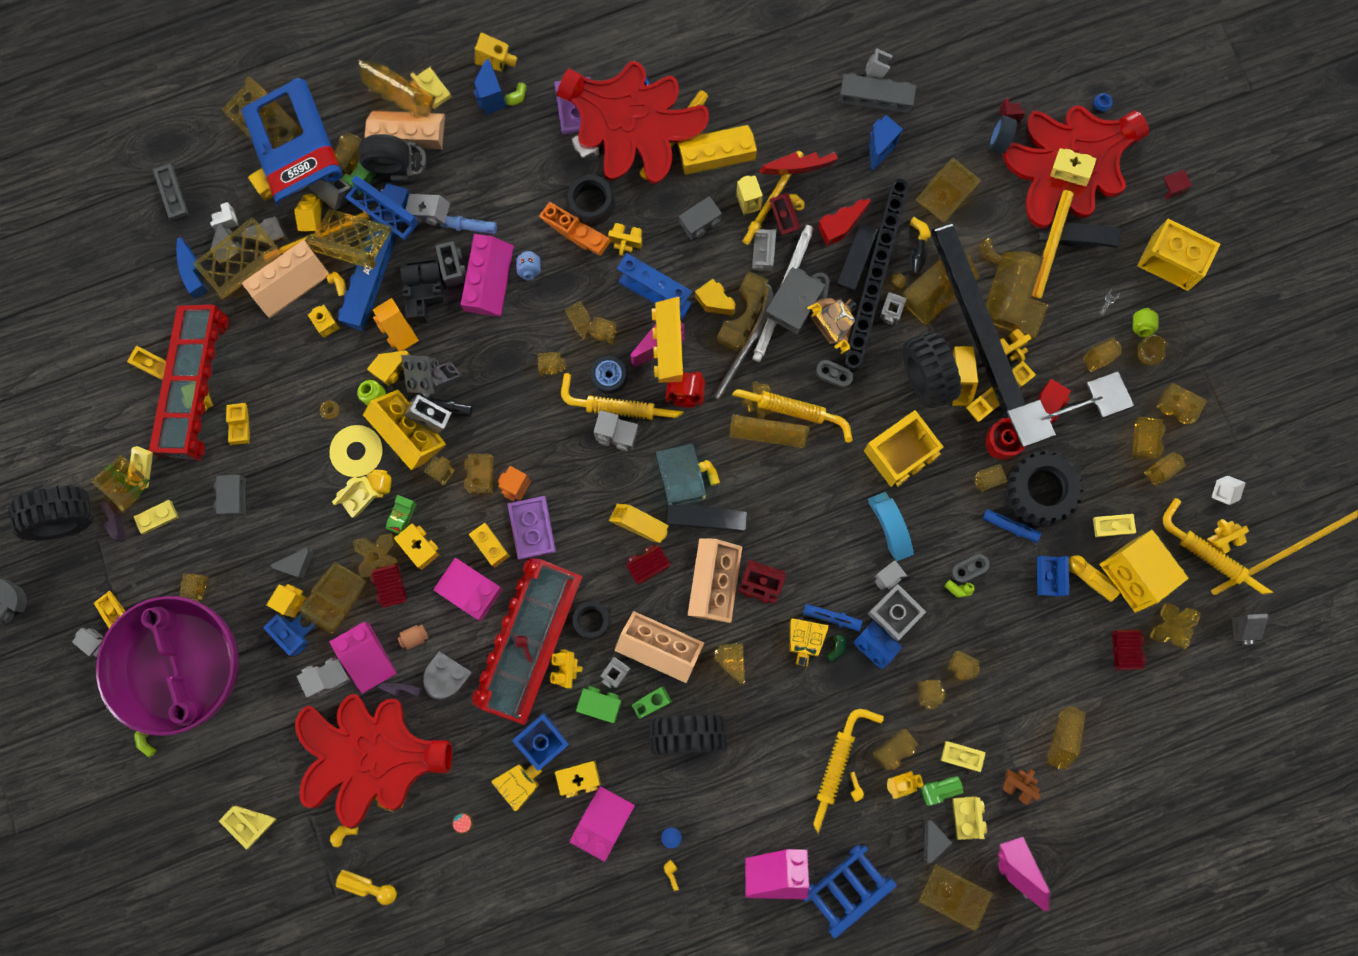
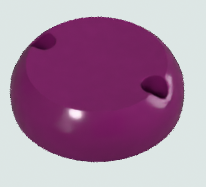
(167, 666)

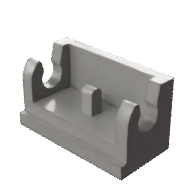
(764, 250)

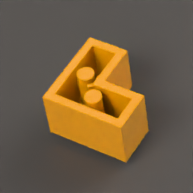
(391, 320)

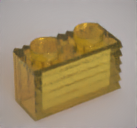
(1102, 354)
(1148, 438)
(1165, 468)

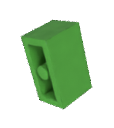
(599, 705)

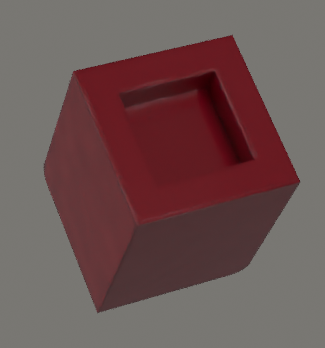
(1012, 110)
(1177, 184)

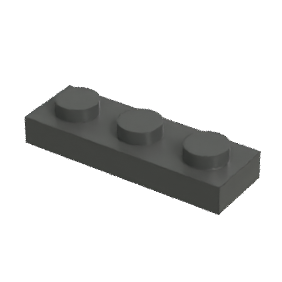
(170, 192)

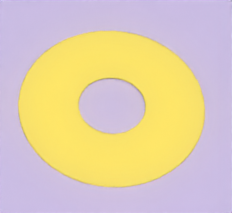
(359, 467)

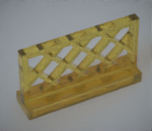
(273, 107)
(342, 249)
(260, 262)
(768, 431)

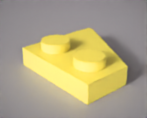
(246, 824)

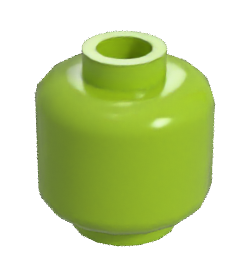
(1145, 322)
(369, 391)

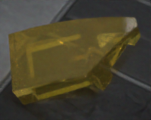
(579, 318)

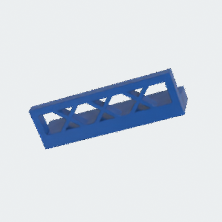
(383, 201)

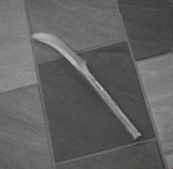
(754, 335)

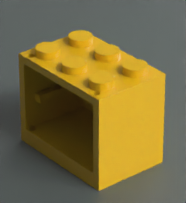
(1178, 254)
(903, 449)
(1144, 571)

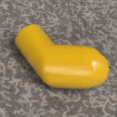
(797, 202)
(711, 471)
(338, 835)

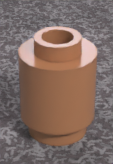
(413, 637)

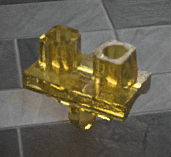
(757, 389)

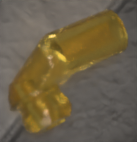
(988, 252)

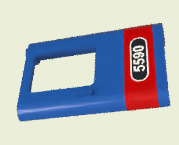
(301, 159)

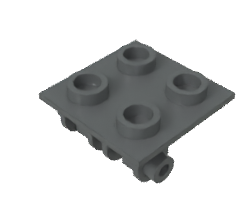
(418, 373)

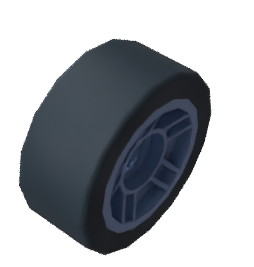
(1002, 134)
(611, 365)

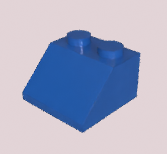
(488, 90)
(883, 140)
(540, 741)

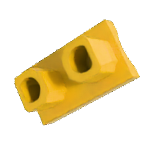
(624, 241)
(1018, 340)
(1228, 532)
(567, 668)
(904, 784)

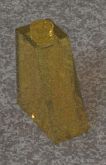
(1066, 738)

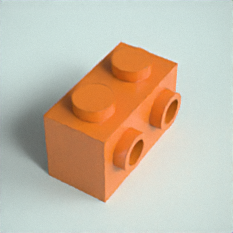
(513, 484)

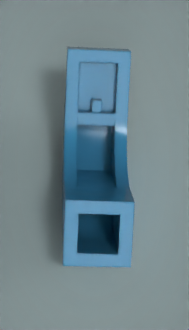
(893, 526)

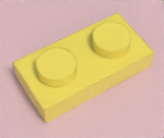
(142, 461)
(156, 517)
(1114, 525)
(963, 756)

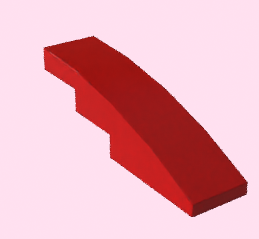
(794, 165)

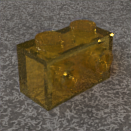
(348, 153)
(1181, 403)
(479, 474)
(896, 748)

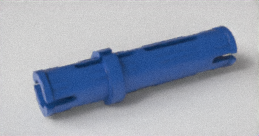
(1006, 523)
(855, 623)

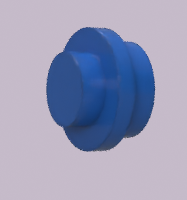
(1102, 102)
(671, 837)

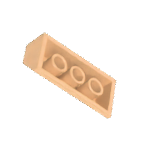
(424, 131)
(286, 279)
(715, 580)
(659, 646)

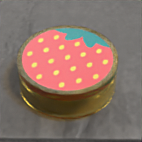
(462, 823)

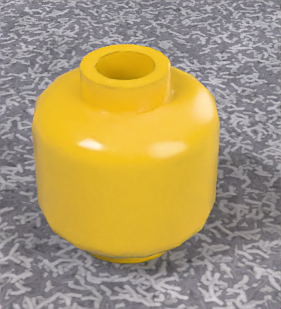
(380, 482)

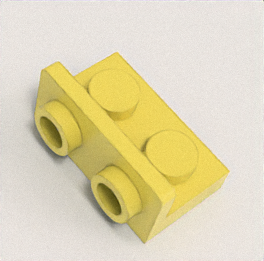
(432, 84)
(355, 496)
(969, 818)

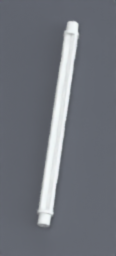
(795, 262)

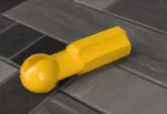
(1093, 577)
(363, 886)

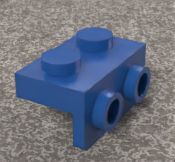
(1052, 576)
(877, 645)

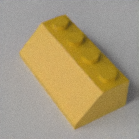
(717, 149)
(668, 340)
(407, 438)

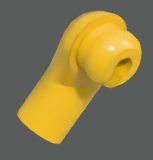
(922, 227)
(339, 282)

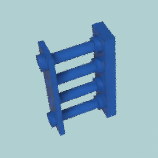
(652, 284)
(868, 898)

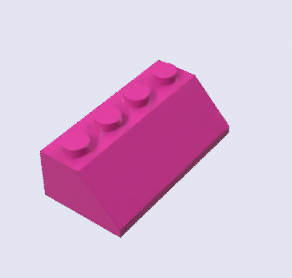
(487, 276)

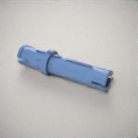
(461, 223)

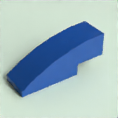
(188, 271)

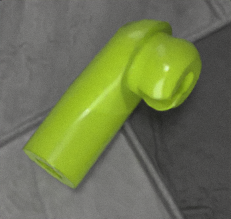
(516, 97)
(961, 590)
(142, 745)

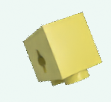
(1065, 171)
(749, 194)

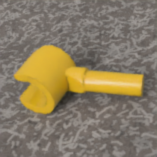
(857, 794)
(669, 868)

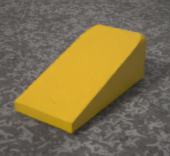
(147, 362)
(109, 608)

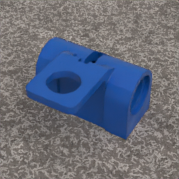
(289, 634)

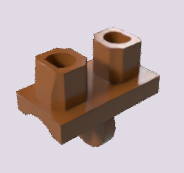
(1029, 790)

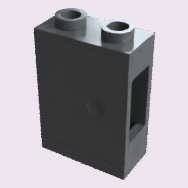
(793, 298)

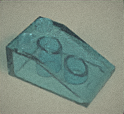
(681, 475)

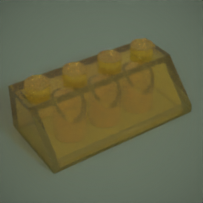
(396, 88)
(1013, 288)
(932, 292)

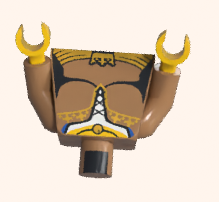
(834, 320)

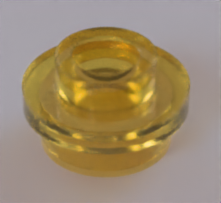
(898, 280)
(325, 406)

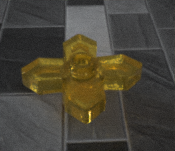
(367, 548)
(1176, 626)

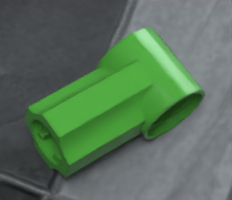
(935, 791)

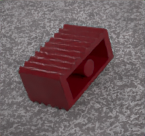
(785, 213)
(648, 564)
(389, 585)
(1128, 650)

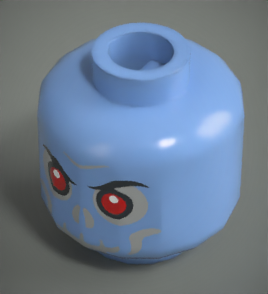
(528, 265)

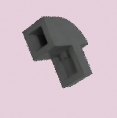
(11, 599)

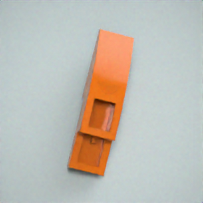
(574, 230)

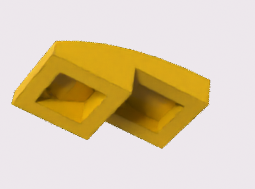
(238, 424)

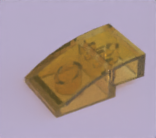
(948, 190)
(332, 598)
(956, 897)

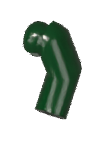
(839, 648)

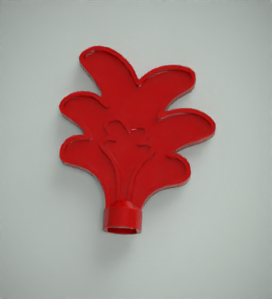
(632, 118)
(1083, 135)
(365, 757)

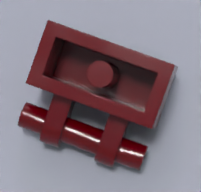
(763, 578)

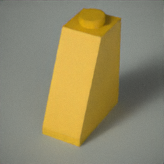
(967, 369)
(639, 522)

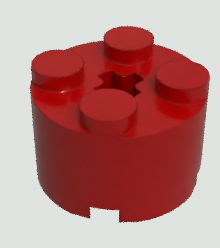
(688, 391)
(998, 446)

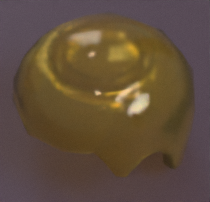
(1151, 350)

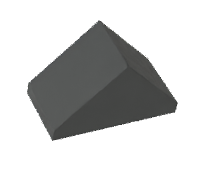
(295, 564)
(934, 841)

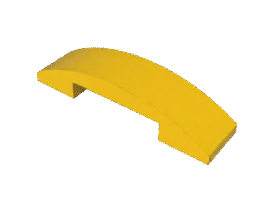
(988, 401)

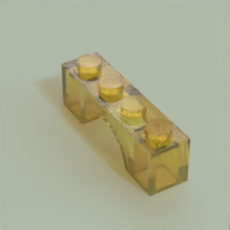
(733, 332)

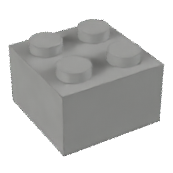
(896, 612)

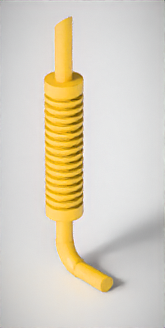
(613, 406)
(795, 408)
(1209, 553)
(838, 761)

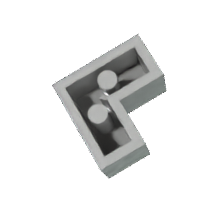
(615, 431)
(322, 680)

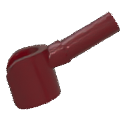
(521, 641)

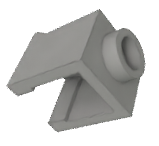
(877, 64)
(888, 316)
(889, 576)
(88, 641)
(618, 665)

